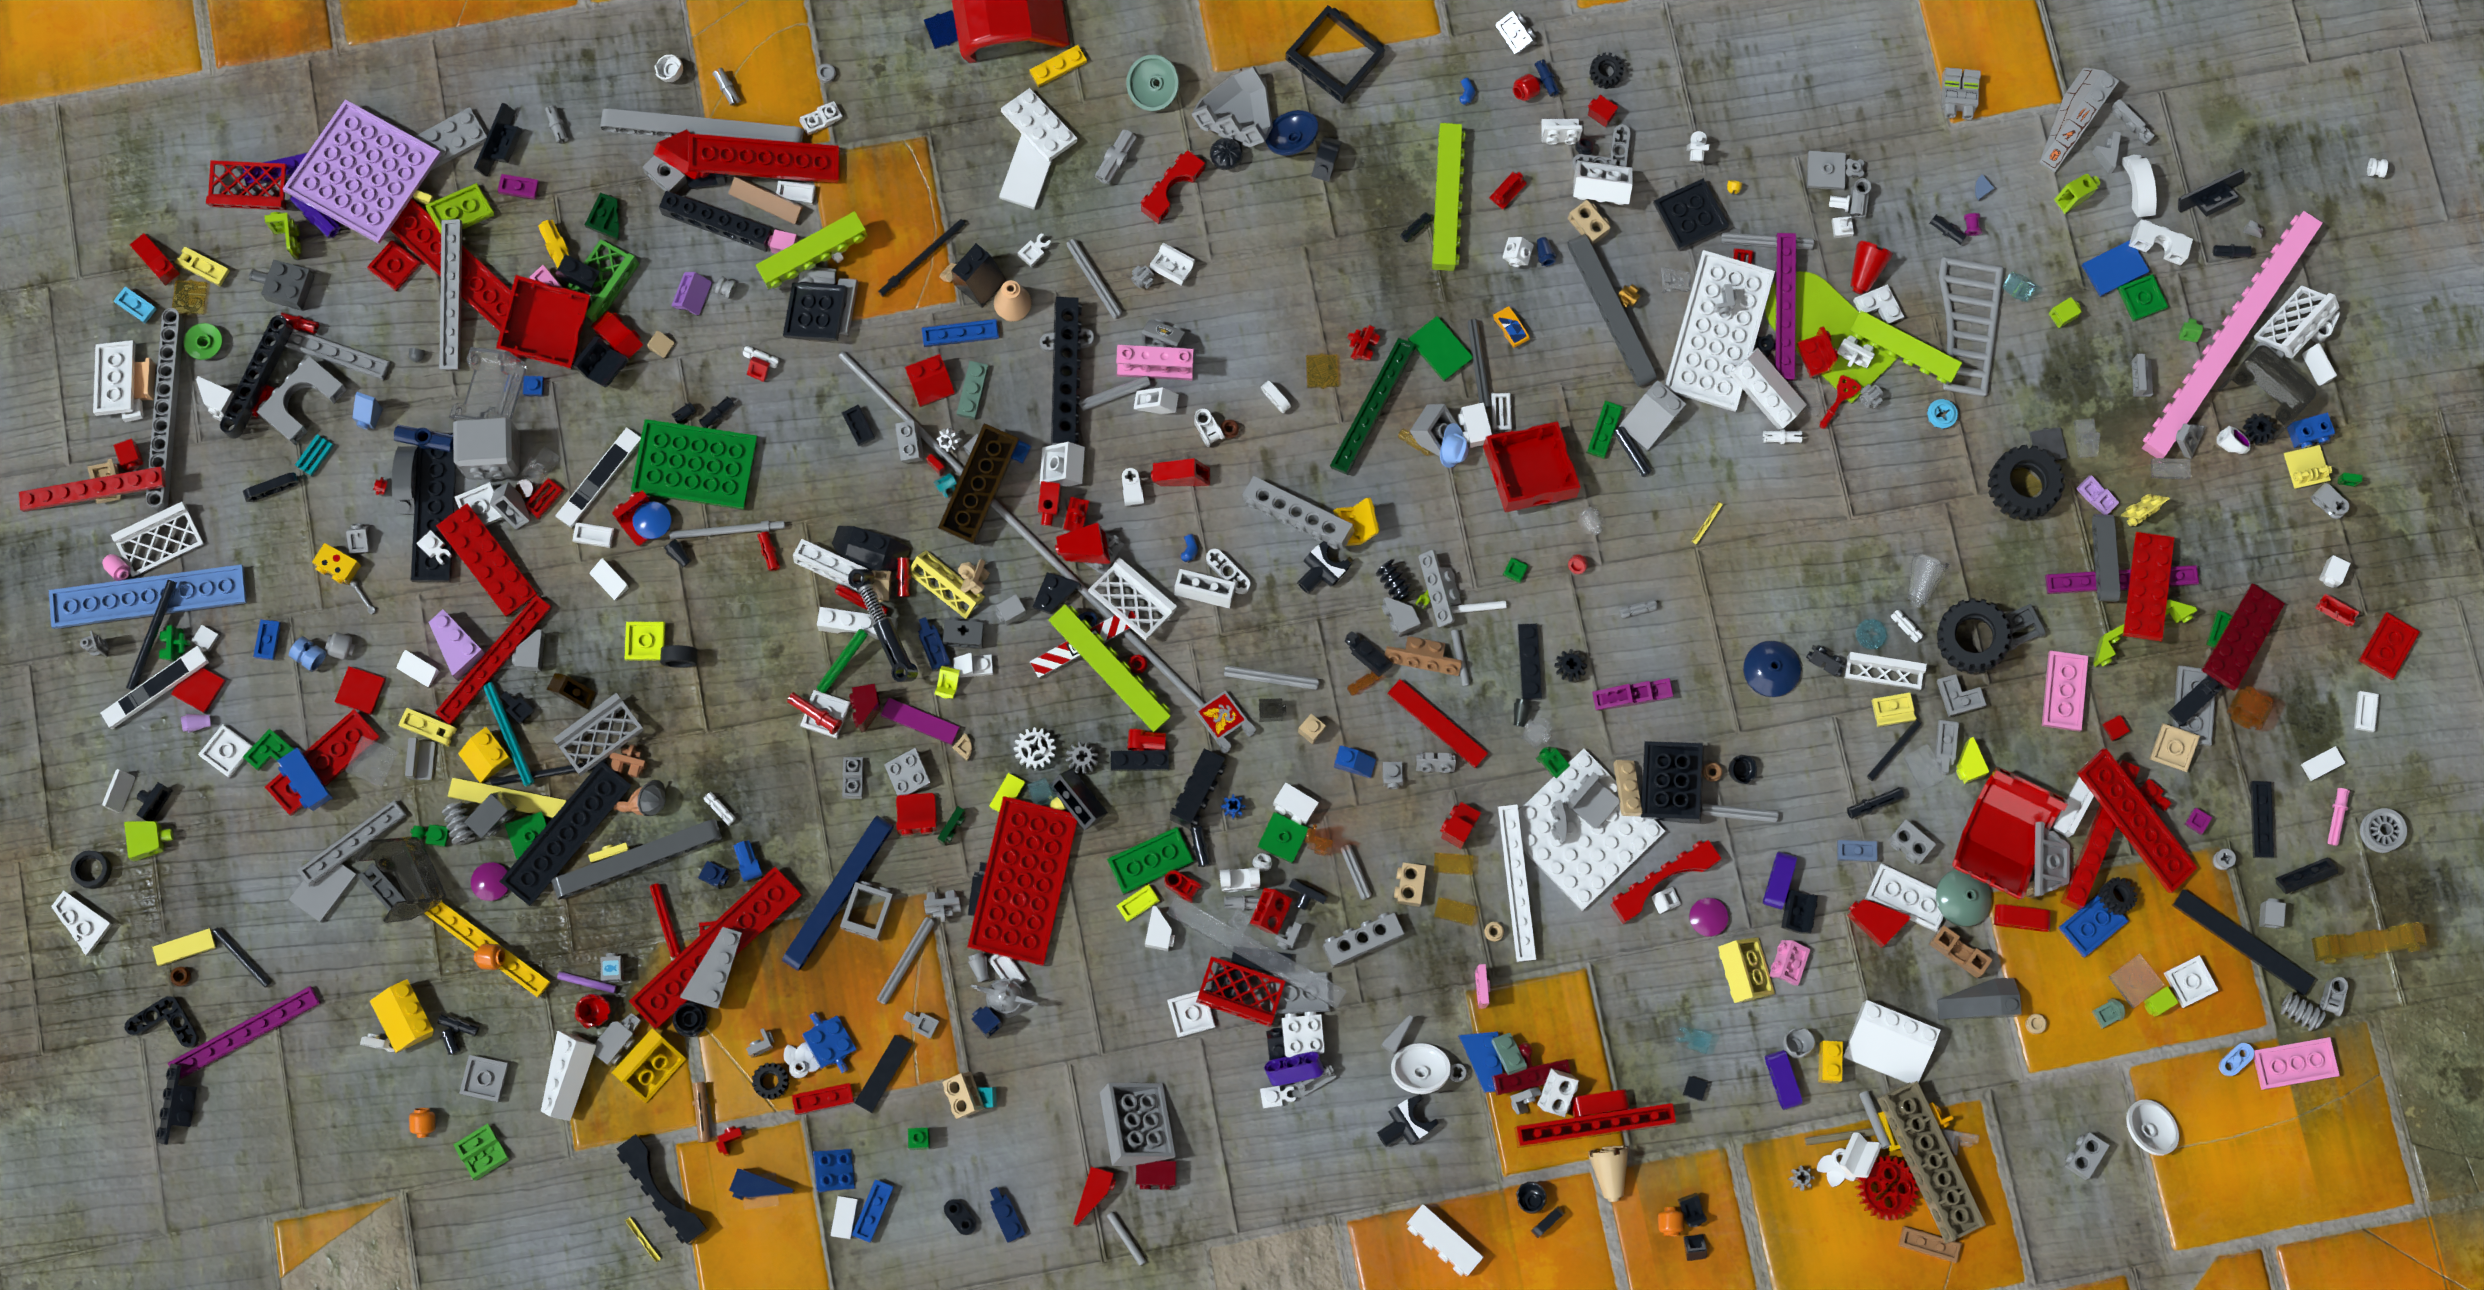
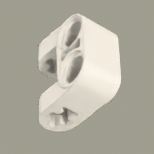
(1240, 879)

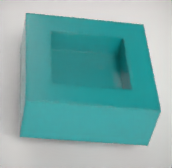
(988, 1096)

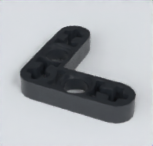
(170, 1016)

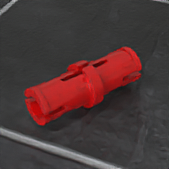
(300, 323)
(768, 551)
(903, 563)

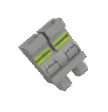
(1960, 92)

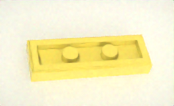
(184, 947)

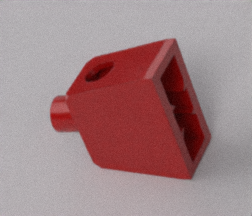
(1049, 493)

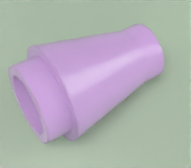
(194, 722)

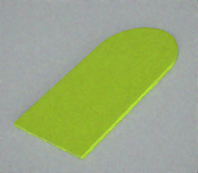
(1819, 306)

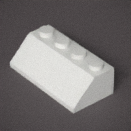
(1768, 389)

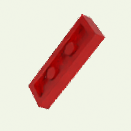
(822, 1098)

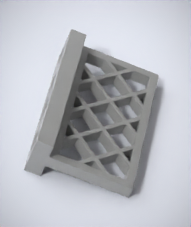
(603, 713)

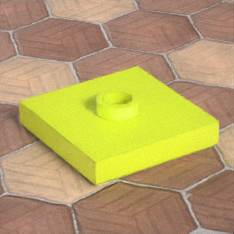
(644, 641)

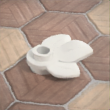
(800, 1056)
(1830, 1165)

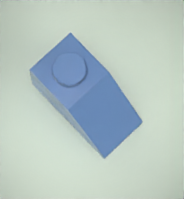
(366, 411)

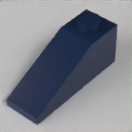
(753, 1186)

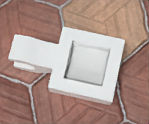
(373, 1041)

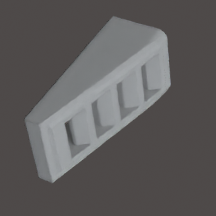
(1393, 1041)

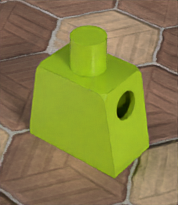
(2081, 188)
(145, 838)

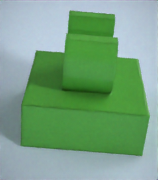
(2191, 331)

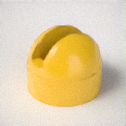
(1734, 185)

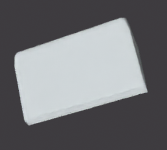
(2319, 365)
(609, 579)
(417, 668)
(118, 791)

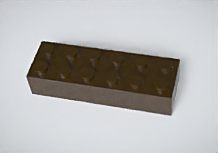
(978, 483)

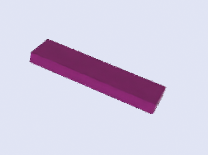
(920, 721)

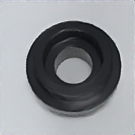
(1584, 147)

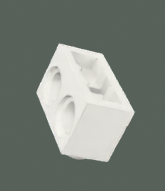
(1553, 1092)

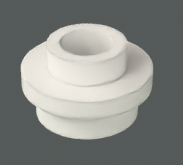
(1262, 861)

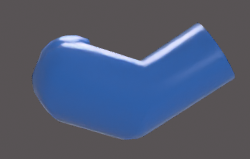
(1469, 91)
(1191, 549)

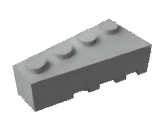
(713, 972)

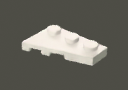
(82, 922)

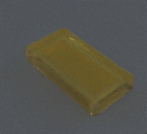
(1453, 864)
(1454, 911)

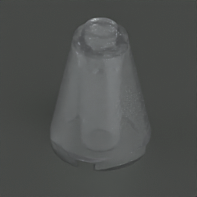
(1924, 578)

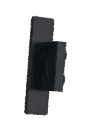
(499, 142)
(2214, 195)
(177, 1105)

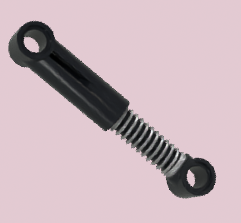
(883, 627)

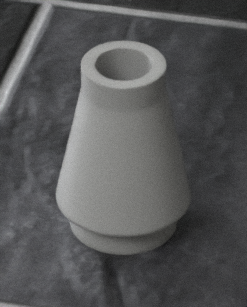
(978, 964)

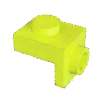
(947, 682)

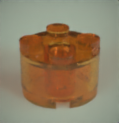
(2250, 708)

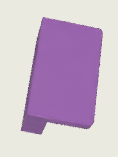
(691, 292)

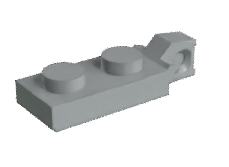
(2133, 122)
(1946, 744)

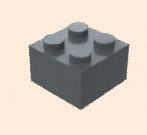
(490, 815)

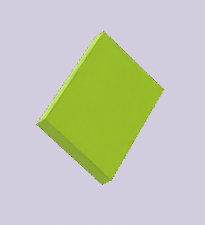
(466, 204)

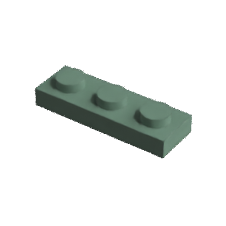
(972, 390)

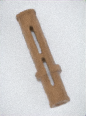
(699, 1088)

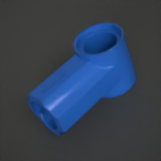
(749, 865)

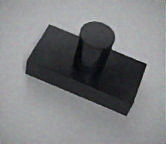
(152, 801)
(1306, 894)

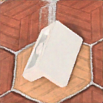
(1859, 1156)

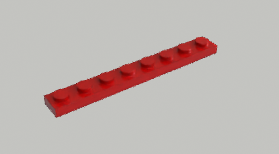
(92, 489)
(493, 660)

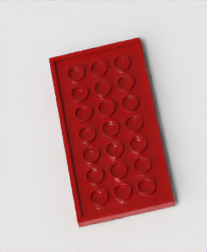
(1022, 881)

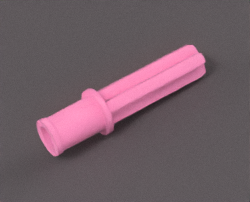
(2338, 815)

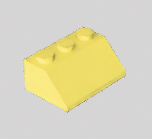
(1746, 970)

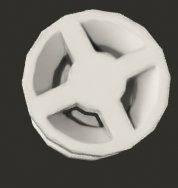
(2377, 167)

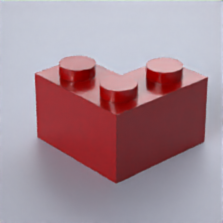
(1460, 825)

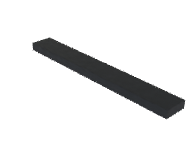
(2243, 942)

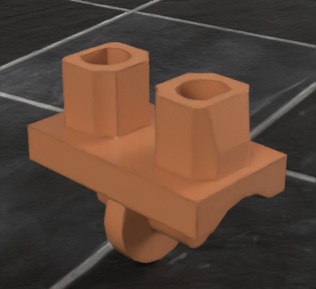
(636, 765)

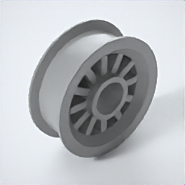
(2382, 847)

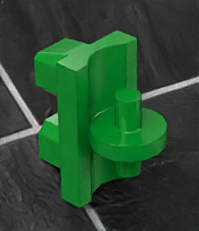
(175, 643)

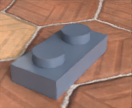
(1857, 851)

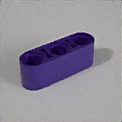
(1779, 880)
(1294, 1069)
(1783, 1079)

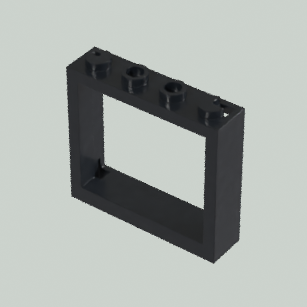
(1318, 76)

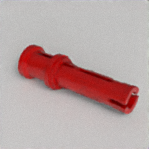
(821, 717)

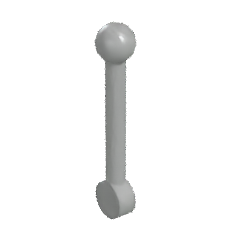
(371, 610)

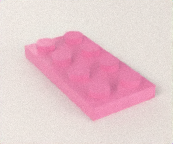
(2065, 691)
(2295, 1063)

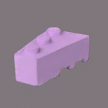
(456, 646)

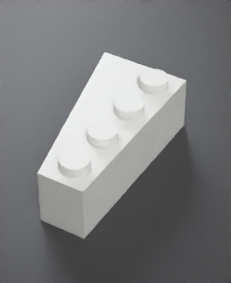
(566, 1075)

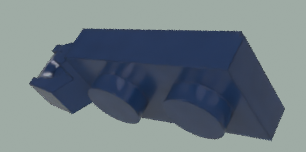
(932, 645)
(1006, 1216)

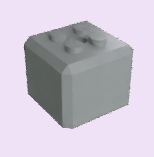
(487, 448)

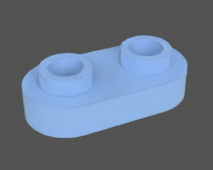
(2235, 1060)

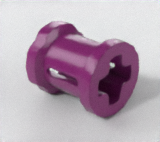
(1972, 224)

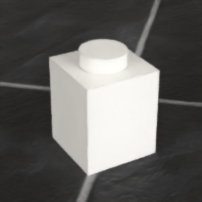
(2334, 571)

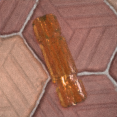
(1362, 683)

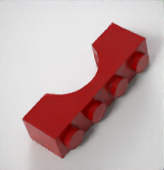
(1187, 169)

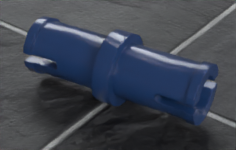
(1547, 78)

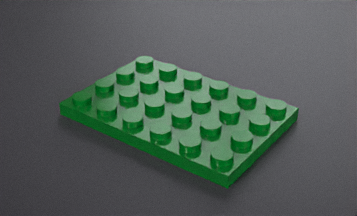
(694, 464)

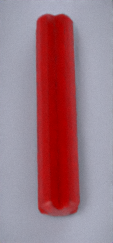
(853, 596)

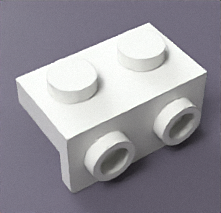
(1172, 264)

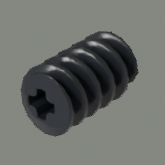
(1393, 581)

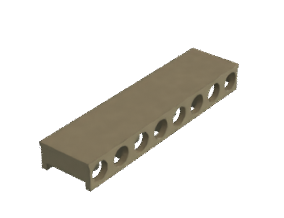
(1931, 1161)

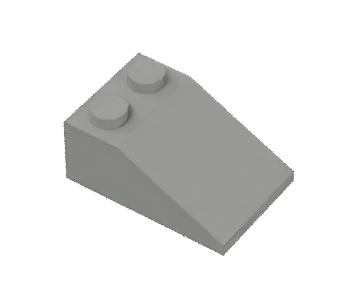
(1652, 415)

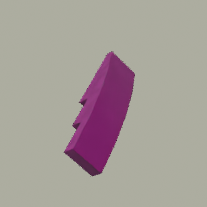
(1633, 694)

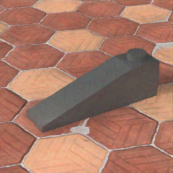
(1986, 1000)

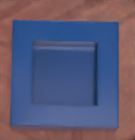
(533, 386)

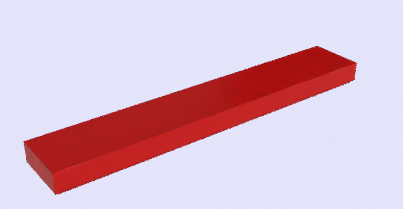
(1437, 723)

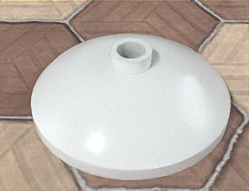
(1418, 1061)
(2152, 1127)

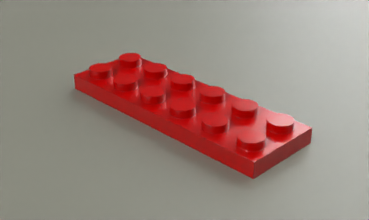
(486, 560)
(2148, 586)
(327, 757)

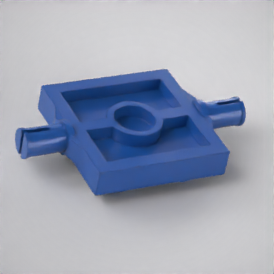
(829, 1042)

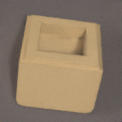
(660, 344)

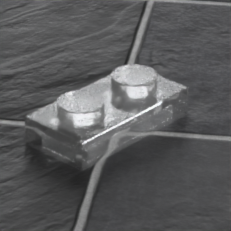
(2170, 468)

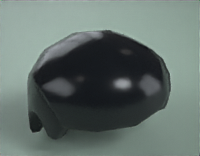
(1742, 769)
(1531, 1197)

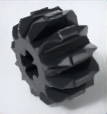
(2260, 422)
(1565, 669)

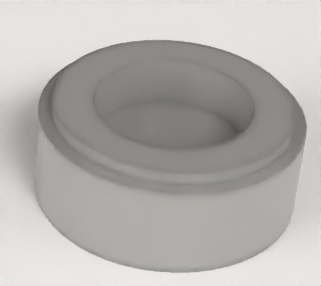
(826, 73)

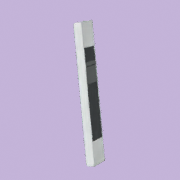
(598, 477)
(154, 687)

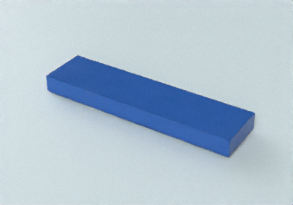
(960, 333)

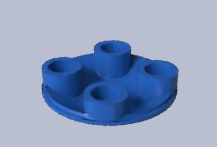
(652, 520)

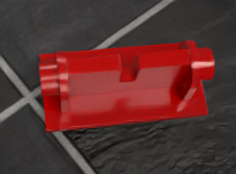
(1508, 190)
(2337, 610)

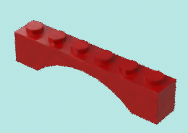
(1698, 860)

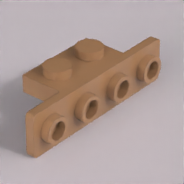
(1424, 655)

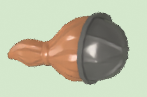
(645, 800)

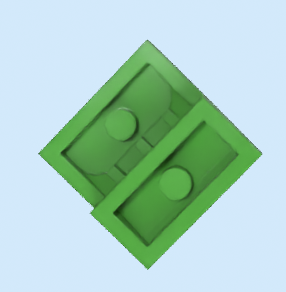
(481, 1152)

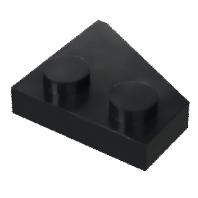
(1054, 592)

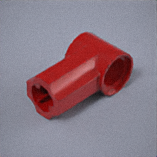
(1141, 740)

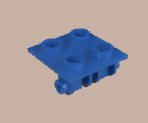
(833, 1170)

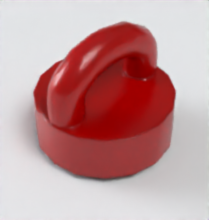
(1578, 564)

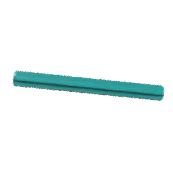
(508, 734)

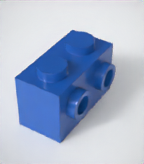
(2311, 430)

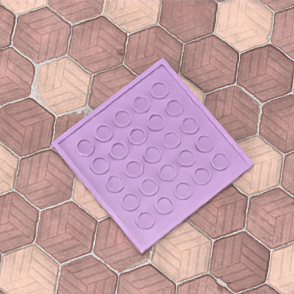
(362, 171)

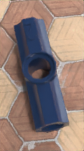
(413, 435)

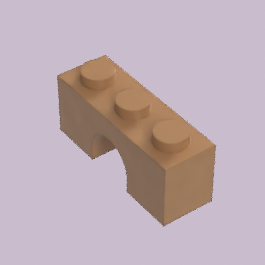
(1969, 959)

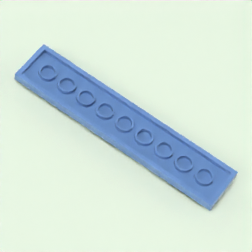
(141, 596)

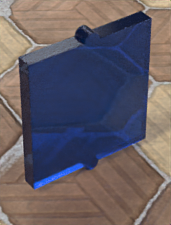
(942, 29)

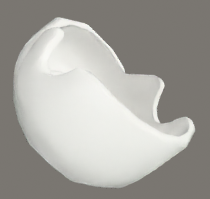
(669, 68)

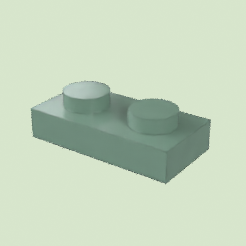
(1509, 1053)

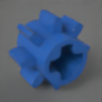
(1233, 812)

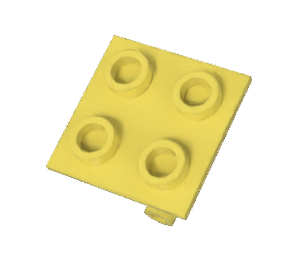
(2307, 466)
(2146, 507)

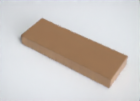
(1929, 1244)

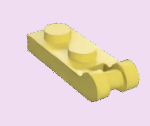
(202, 266)
(427, 726)

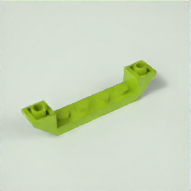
(2105, 652)

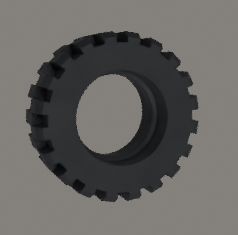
(2042, 466)
(1980, 611)

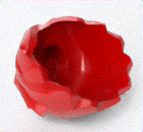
(592, 1010)

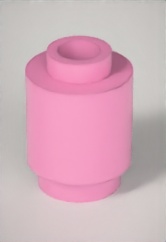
(116, 567)

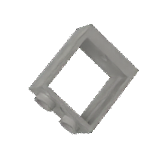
(863, 930)

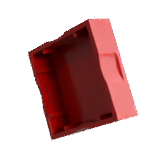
(543, 322)
(1531, 467)

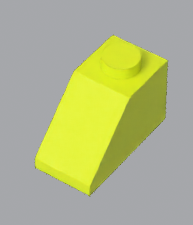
(1971, 763)

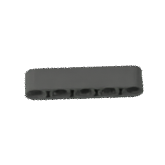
(2105, 557)

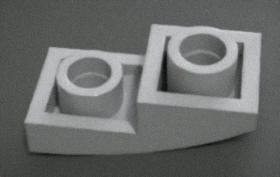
(852, 778)
(1559, 828)

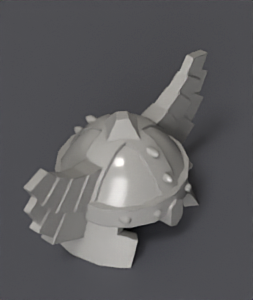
(1005, 997)

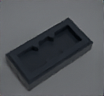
(858, 425)

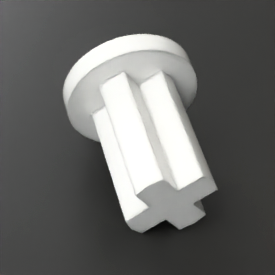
(1840, 202)

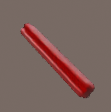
(665, 920)

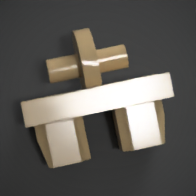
(973, 576)

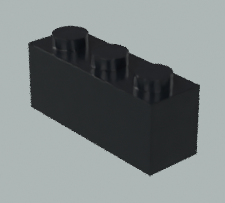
(1078, 799)

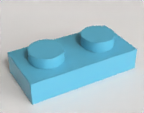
(135, 305)

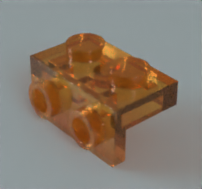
(1320, 845)

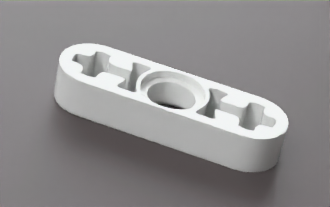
(1228, 563)

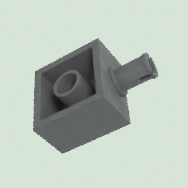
(285, 284)

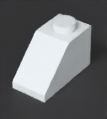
(1156, 401)
(1159, 932)

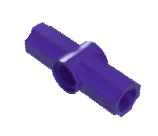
(317, 218)

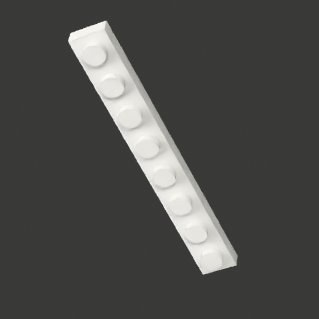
(1517, 883)

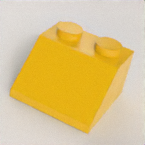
(484, 755)

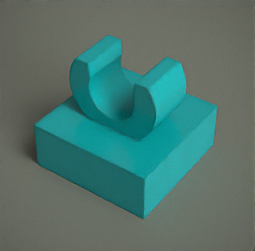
(944, 483)

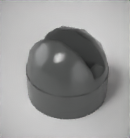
(416, 355)

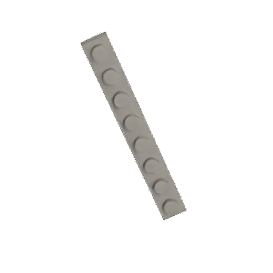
(450, 294)

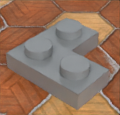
(1956, 700)

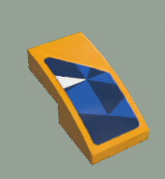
(1511, 326)

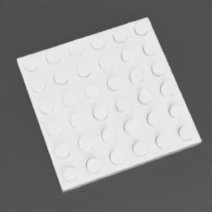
(1589, 856)

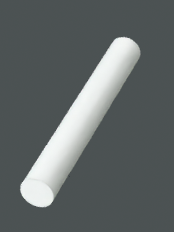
(1478, 607)

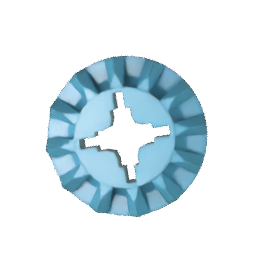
(1944, 406)

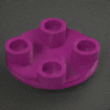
(486, 881)
(1708, 917)

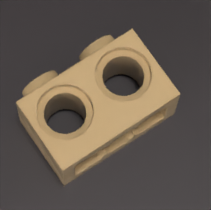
(1585, 225)
(1415, 885)
(966, 1094)

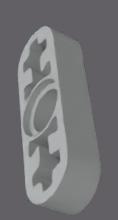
(1080, 335)

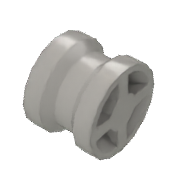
(726, 287)
(2220, 861)

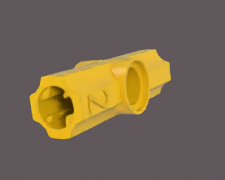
(554, 242)

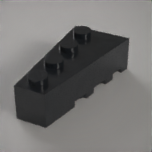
(1197, 789)

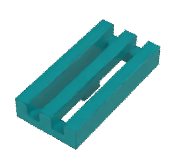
(308, 451)

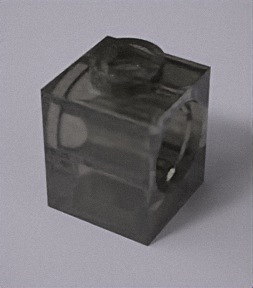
(1265, 716)

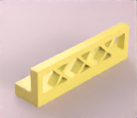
(947, 580)

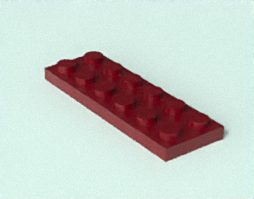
(2243, 637)

